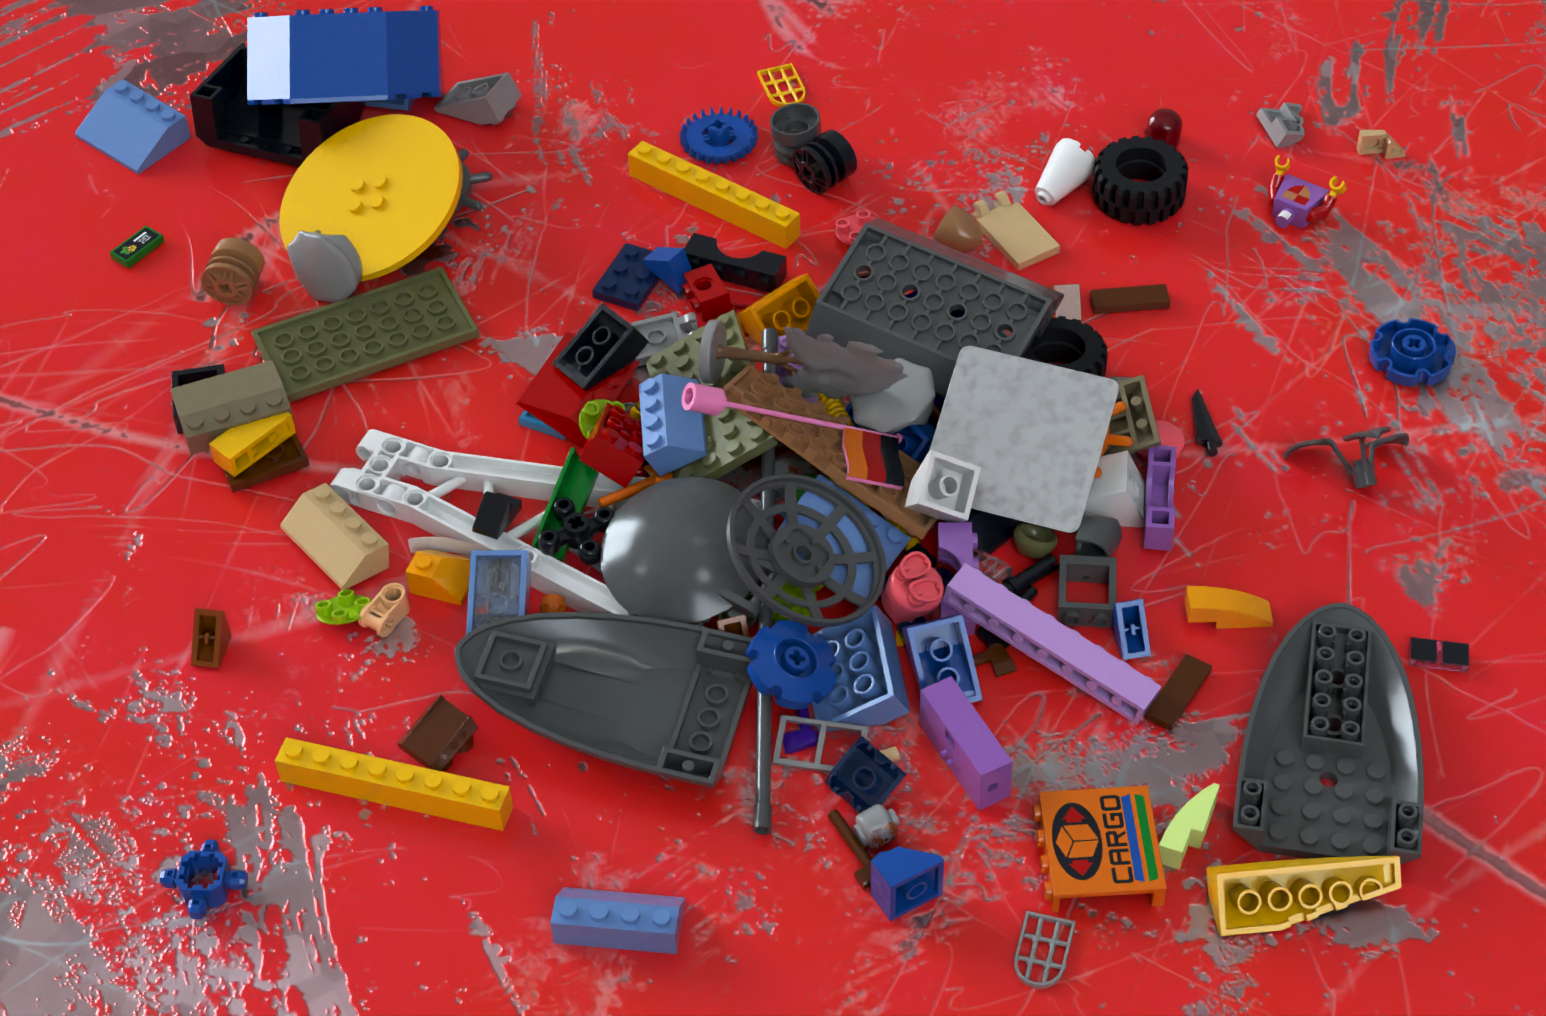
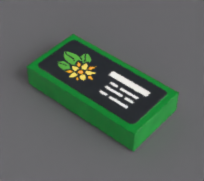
(137, 247)

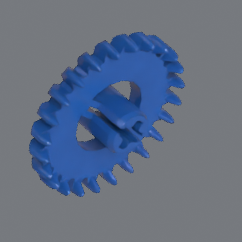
(721, 131)

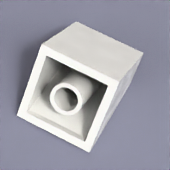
(1118, 491)

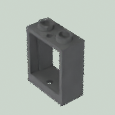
(1090, 570)

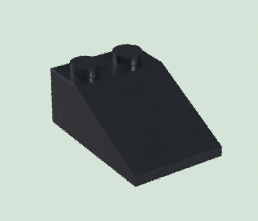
(600, 348)

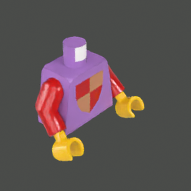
(1299, 201)

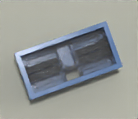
(498, 586)

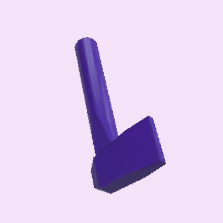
(801, 739)

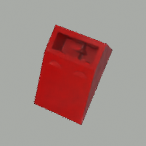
(615, 445)

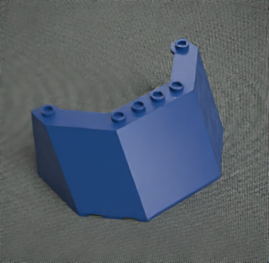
(343, 56)

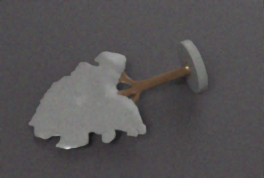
(825, 364)

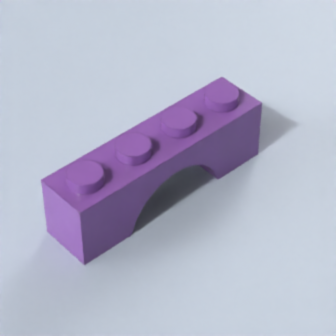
(1159, 492)
(956, 548)

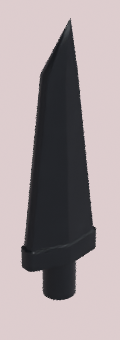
(1204, 427)

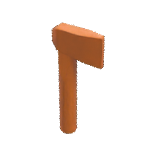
(632, 489)

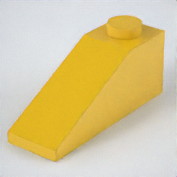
(249, 442)

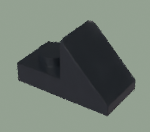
(495, 514)

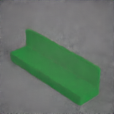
(575, 483)

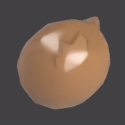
(959, 230)

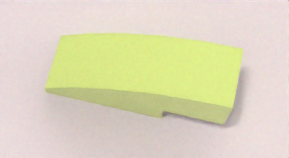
(1188, 827)

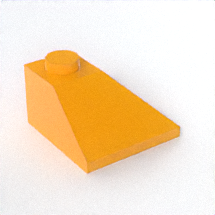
(439, 576)

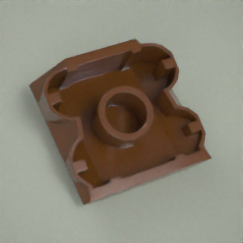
(439, 735)

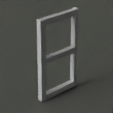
(816, 766)

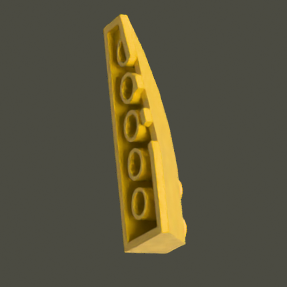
(1286, 892)

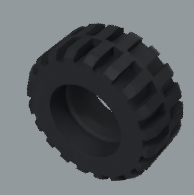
(1136, 200)
(1071, 344)

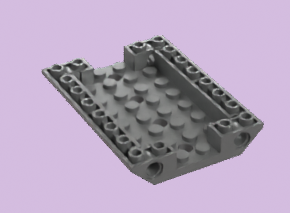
(921, 326)

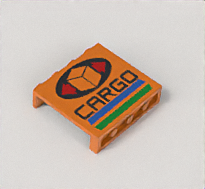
(1099, 844)

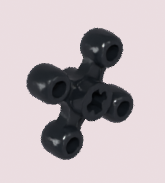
(576, 531)

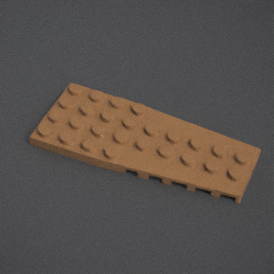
(822, 444)

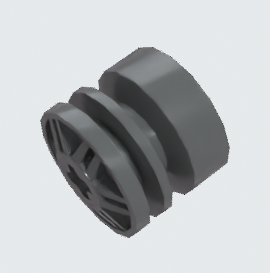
(792, 128)

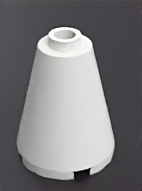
(1064, 171)

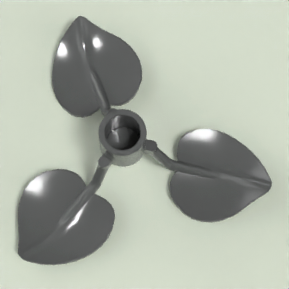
(1362, 469)

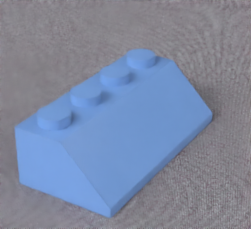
(669, 432)
(617, 920)

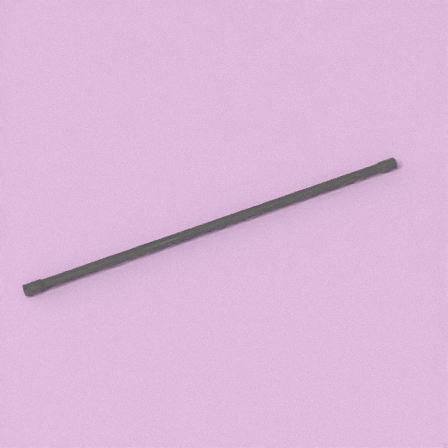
(762, 809)

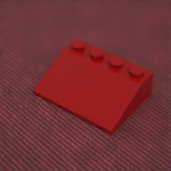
(559, 399)

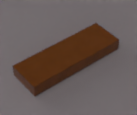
(1129, 298)
(1178, 692)

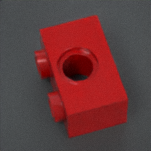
(706, 292)

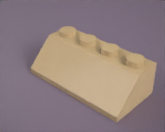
(336, 537)

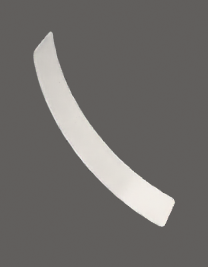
(442, 544)

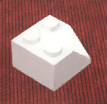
(943, 488)

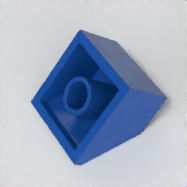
(905, 880)

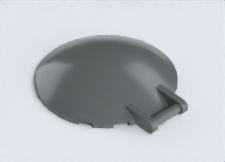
(671, 554)

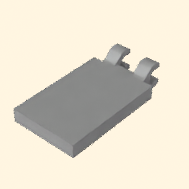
(663, 332)

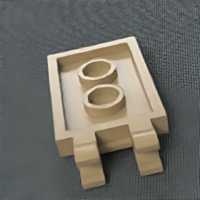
(1014, 232)

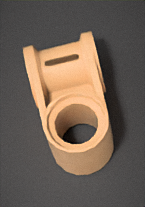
(385, 609)

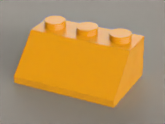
(783, 307)

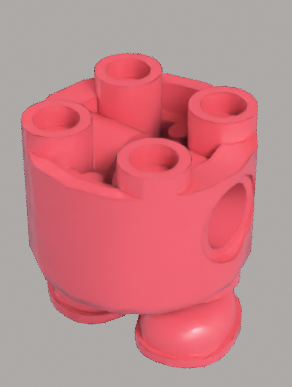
(912, 589)

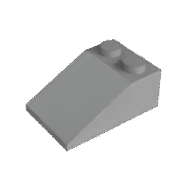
(481, 99)

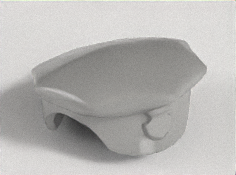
(325, 265)
(901, 406)

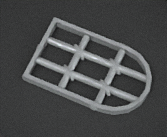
(1052, 943)

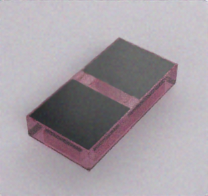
(1439, 654)

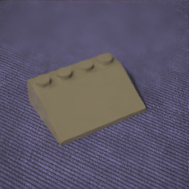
(228, 401)

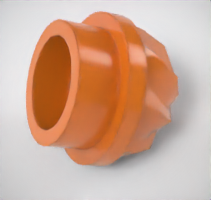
(553, 603)

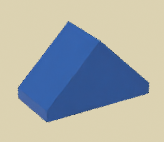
(669, 266)
(1130, 629)

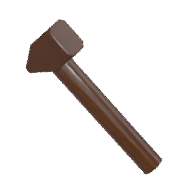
(863, 875)

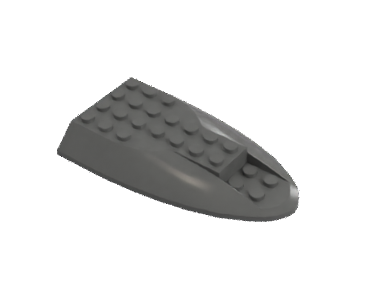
(616, 687)

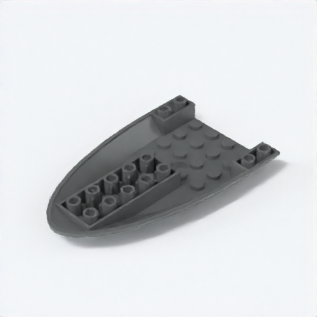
(1337, 712)

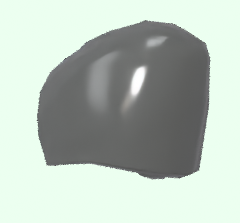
(1098, 536)

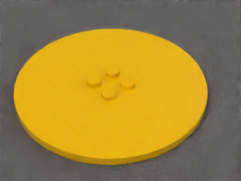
(381, 186)

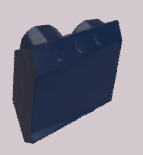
(864, 776)

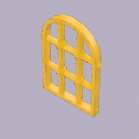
(769, 71)

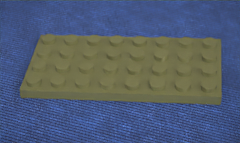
(366, 333)
(730, 435)

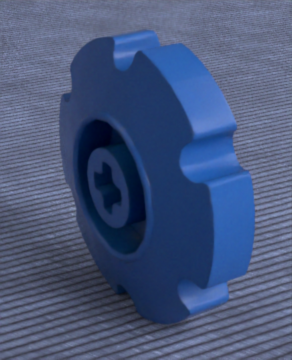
(1412, 352)
(791, 664)

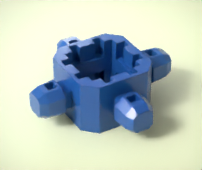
(197, 897)

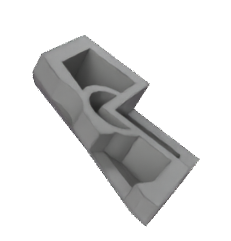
(1283, 124)

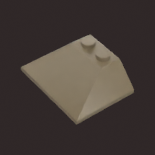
(1137, 419)

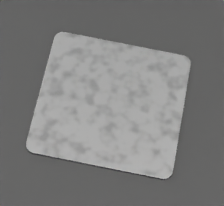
(1030, 432)

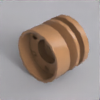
(232, 271)

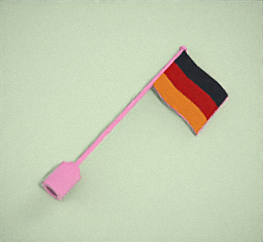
(868, 454)

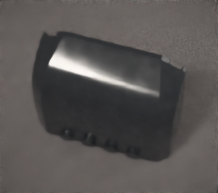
(264, 131)

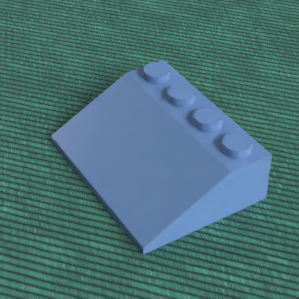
(133, 127)
(891, 538)
(868, 673)

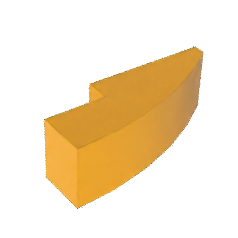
(1226, 608)

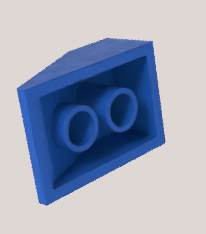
(942, 650)

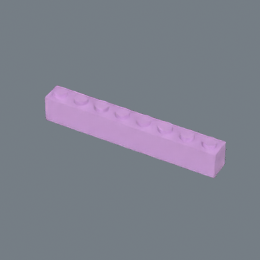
(1051, 643)

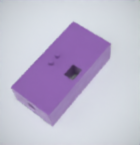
(965, 743)

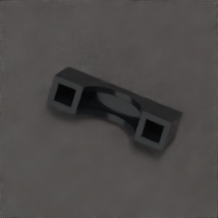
(760, 272)

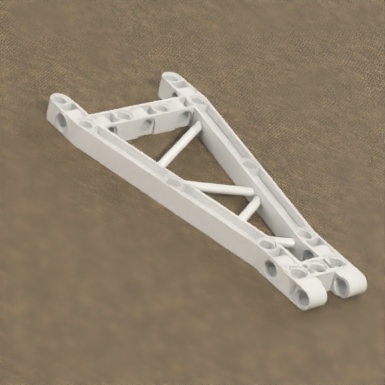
(380, 491)

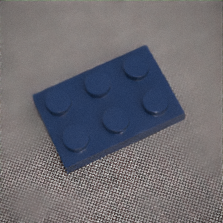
(627, 279)

